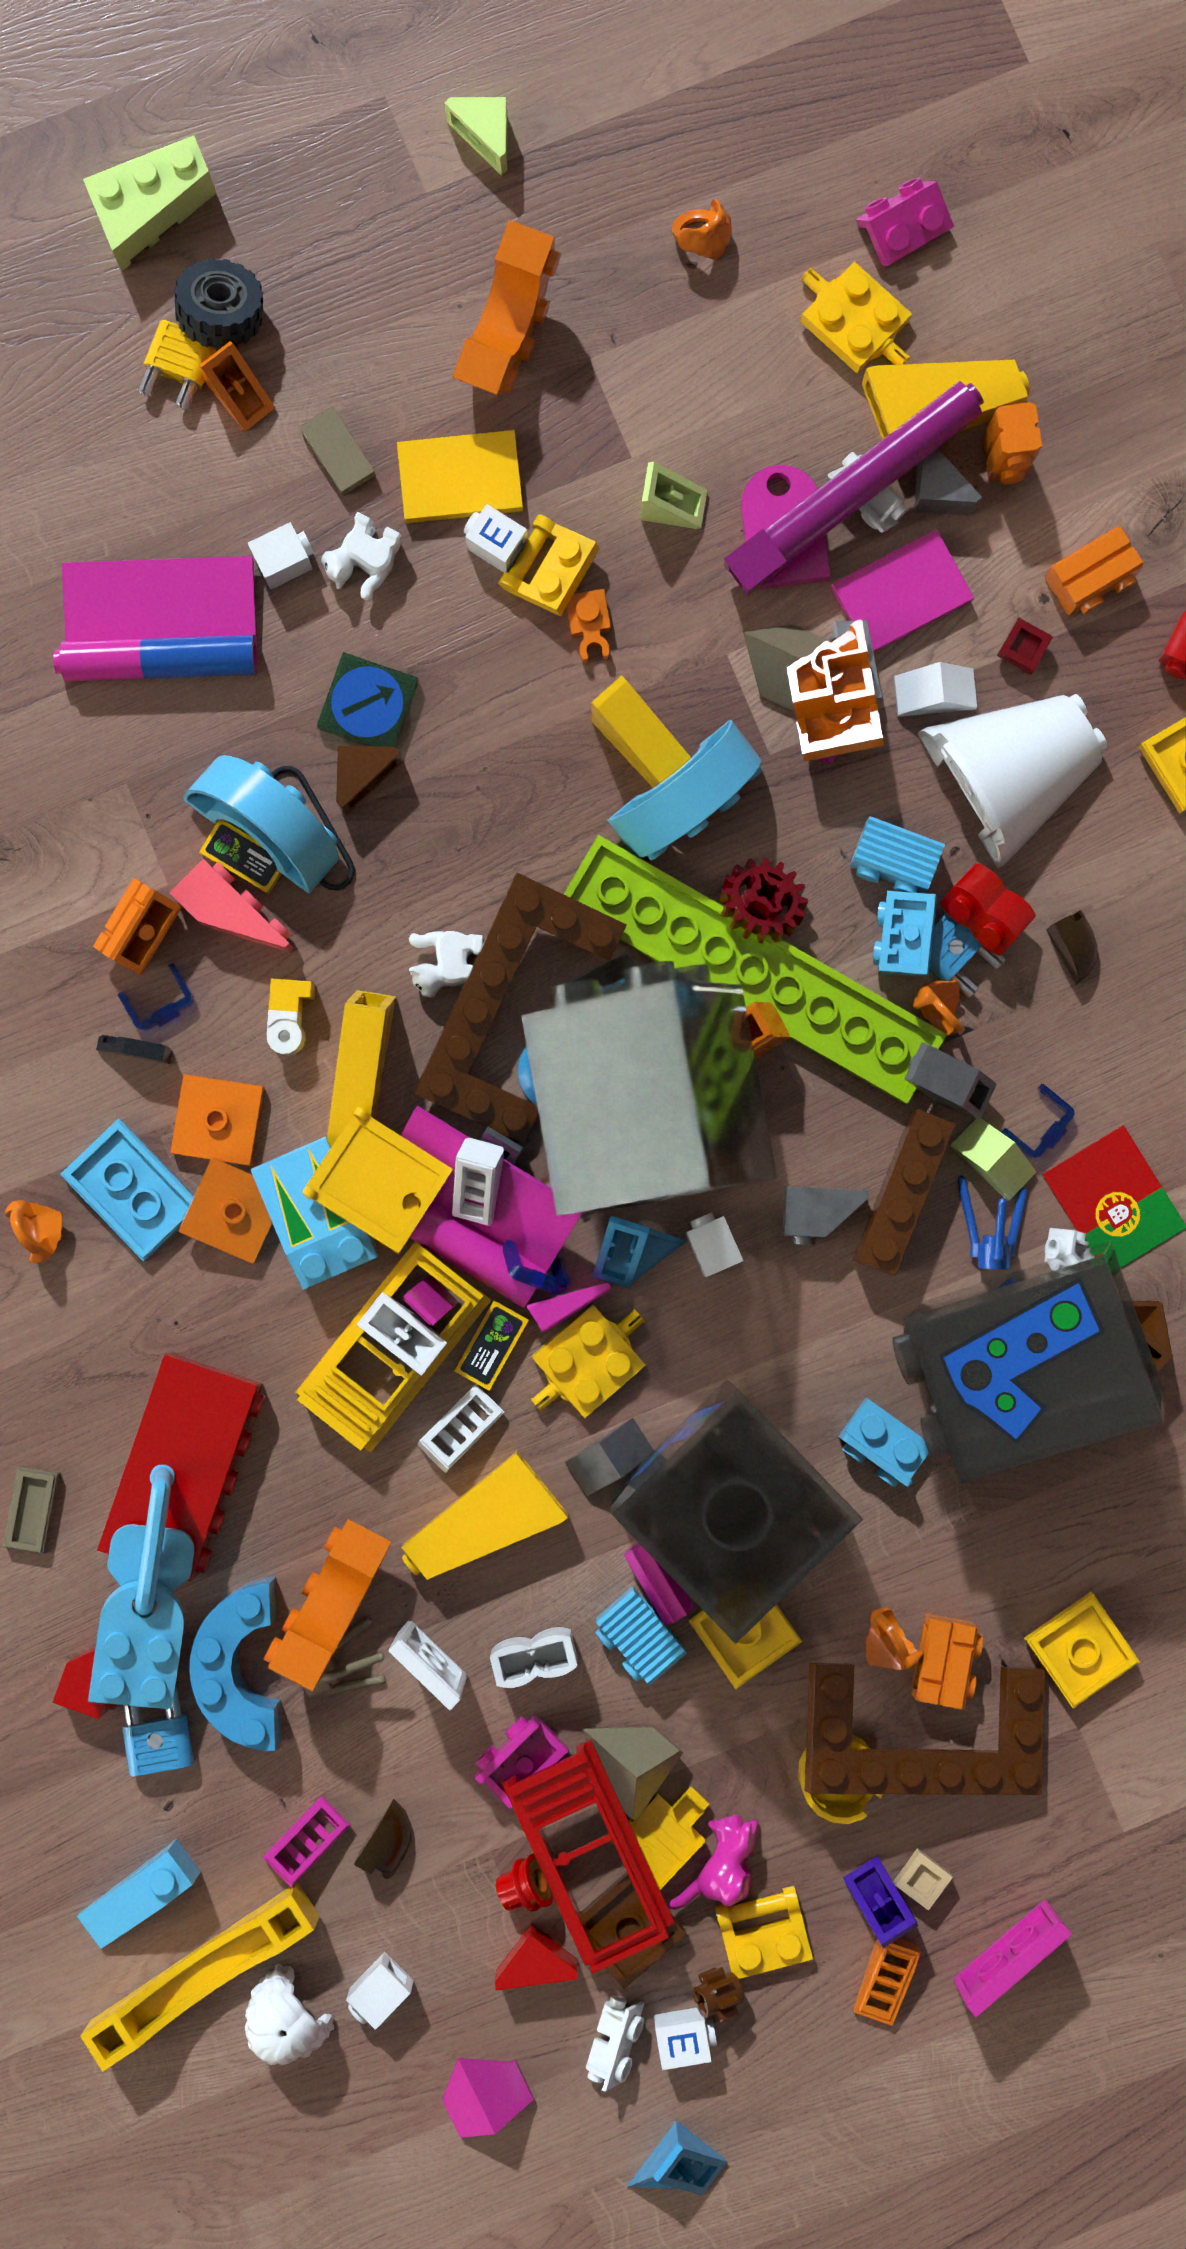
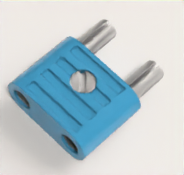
(952, 949)
(157, 1742)

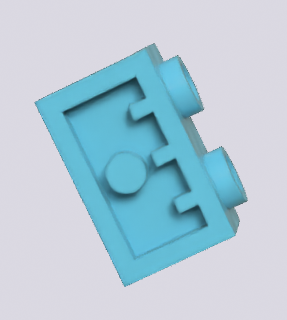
(906, 933)
(884, 1441)

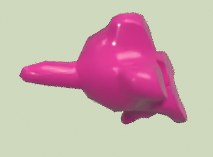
(725, 1873)

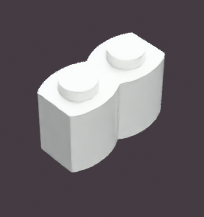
(522, 1659)

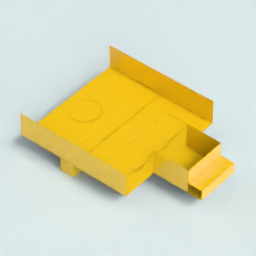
(668, 1833)

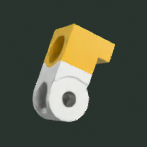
(285, 1014)

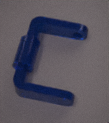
(165, 1013)
(1055, 1131)
(554, 1284)

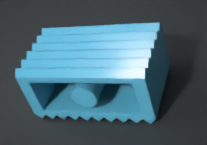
(896, 856)
(639, 1636)

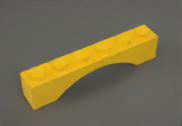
(189, 1980)

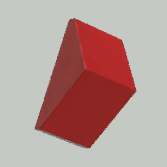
(535, 1961)

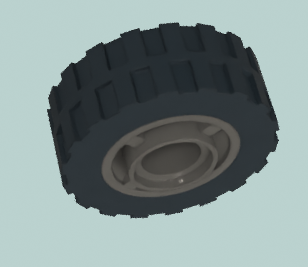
(218, 303)

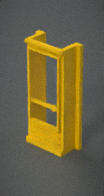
(348, 1405)

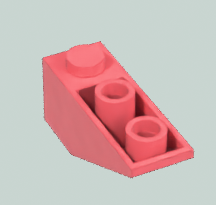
(218, 906)

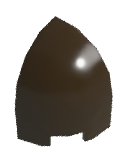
(1075, 944)
(386, 1843)

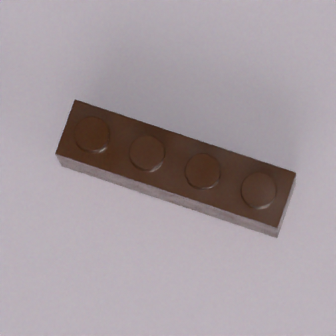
(903, 1192)

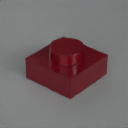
(1025, 646)

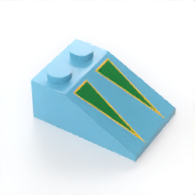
(311, 1235)

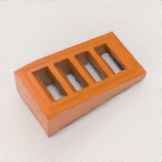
(900, 1948)

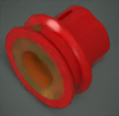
(524, 1886)

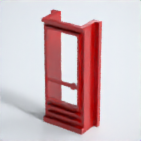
(561, 1792)

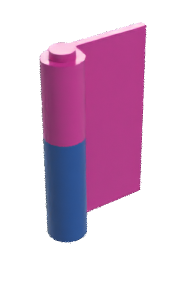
(158, 619)

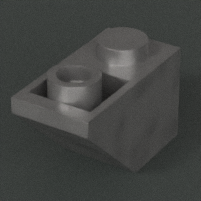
(950, 1081)

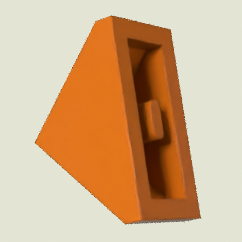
(236, 386)

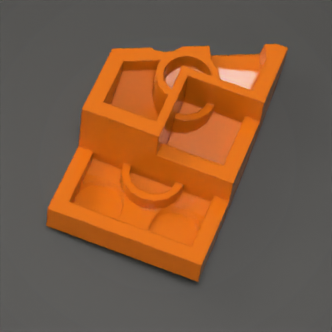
(836, 698)

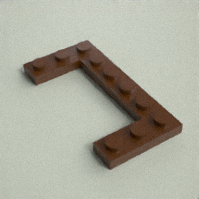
(447, 1074)
(840, 1769)

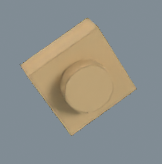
(923, 1879)

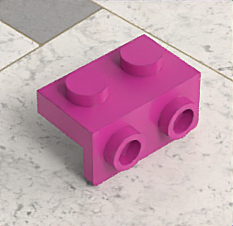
(906, 220)
(527, 1750)

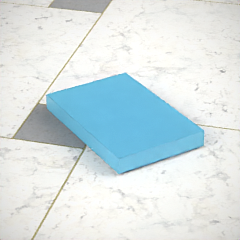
(130, 1189)

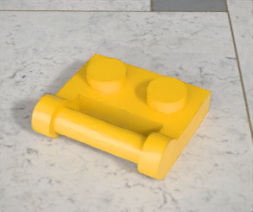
(559, 571)
(769, 1944)

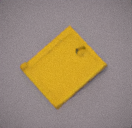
(370, 1177)

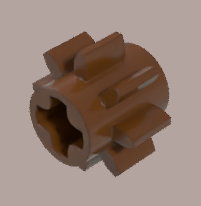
(718, 1995)

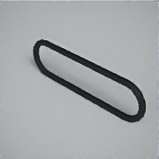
(297, 772)

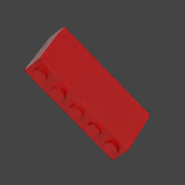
(198, 1429)

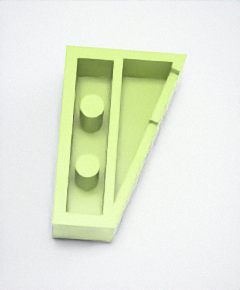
(149, 196)

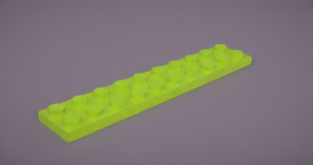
(814, 1001)

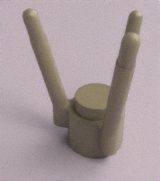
(330, 1680)

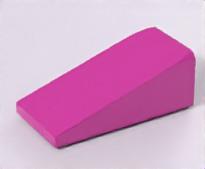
(430, 1300)
(556, 1309)

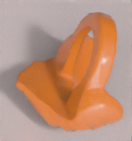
(711, 237)
(938, 1004)
(36, 1228)
(887, 1643)

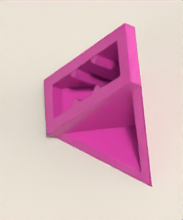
(485, 2095)

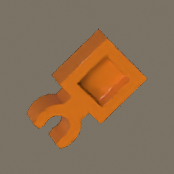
(589, 618)

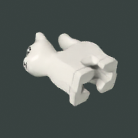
(362, 550)
(452, 955)

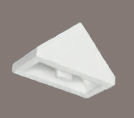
(935, 690)
(402, 1333)

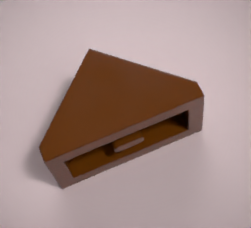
(361, 771)

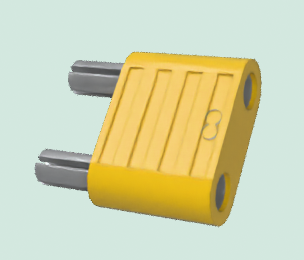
(175, 358)

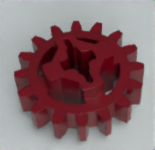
(763, 900)

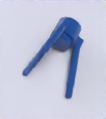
(996, 1249)

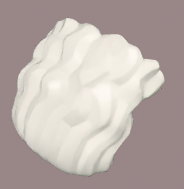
(277, 2009)

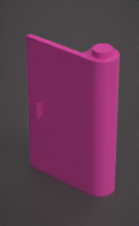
(522, 1214)

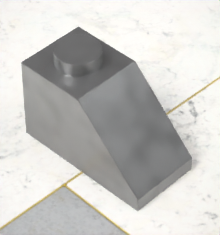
(817, 1211)

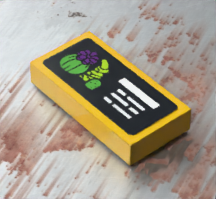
(241, 856)
(491, 1345)

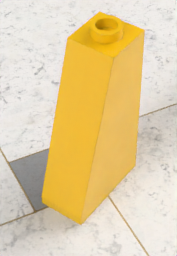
(905, 389)
(637, 732)
(360, 1057)
(488, 1517)

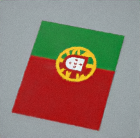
(1115, 1197)

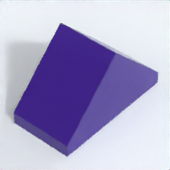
(880, 1901)

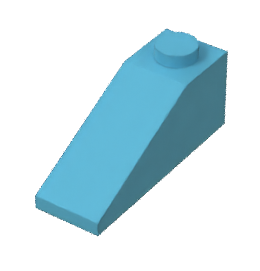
(140, 1894)

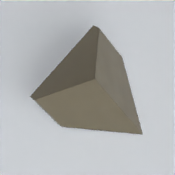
(770, 655)
(635, 1762)

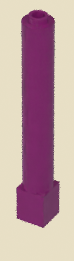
(853, 487)

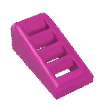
(280, 1866)

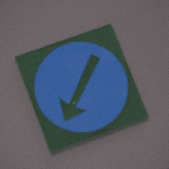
(367, 702)

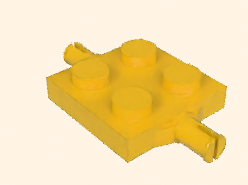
(855, 317)
(588, 1360)

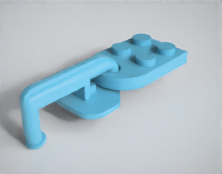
(139, 1644)

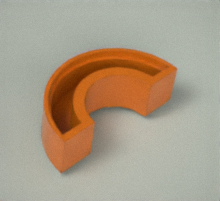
(511, 312)
(329, 1607)

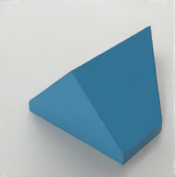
(631, 1251)
(680, 2163)

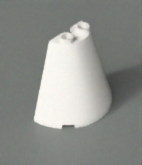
(1018, 765)

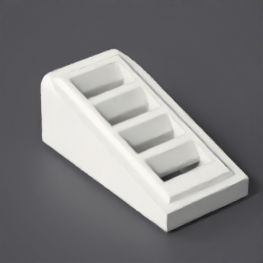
(481, 1159)
(435, 1453)

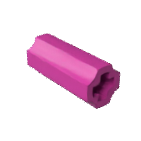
(662, 1590)

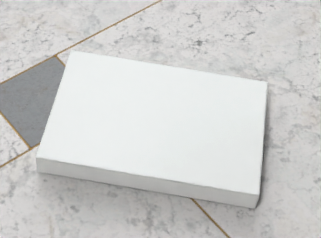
(429, 1664)

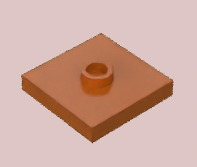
(217, 1119)
(228, 1212)

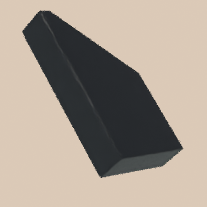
(135, 1048)

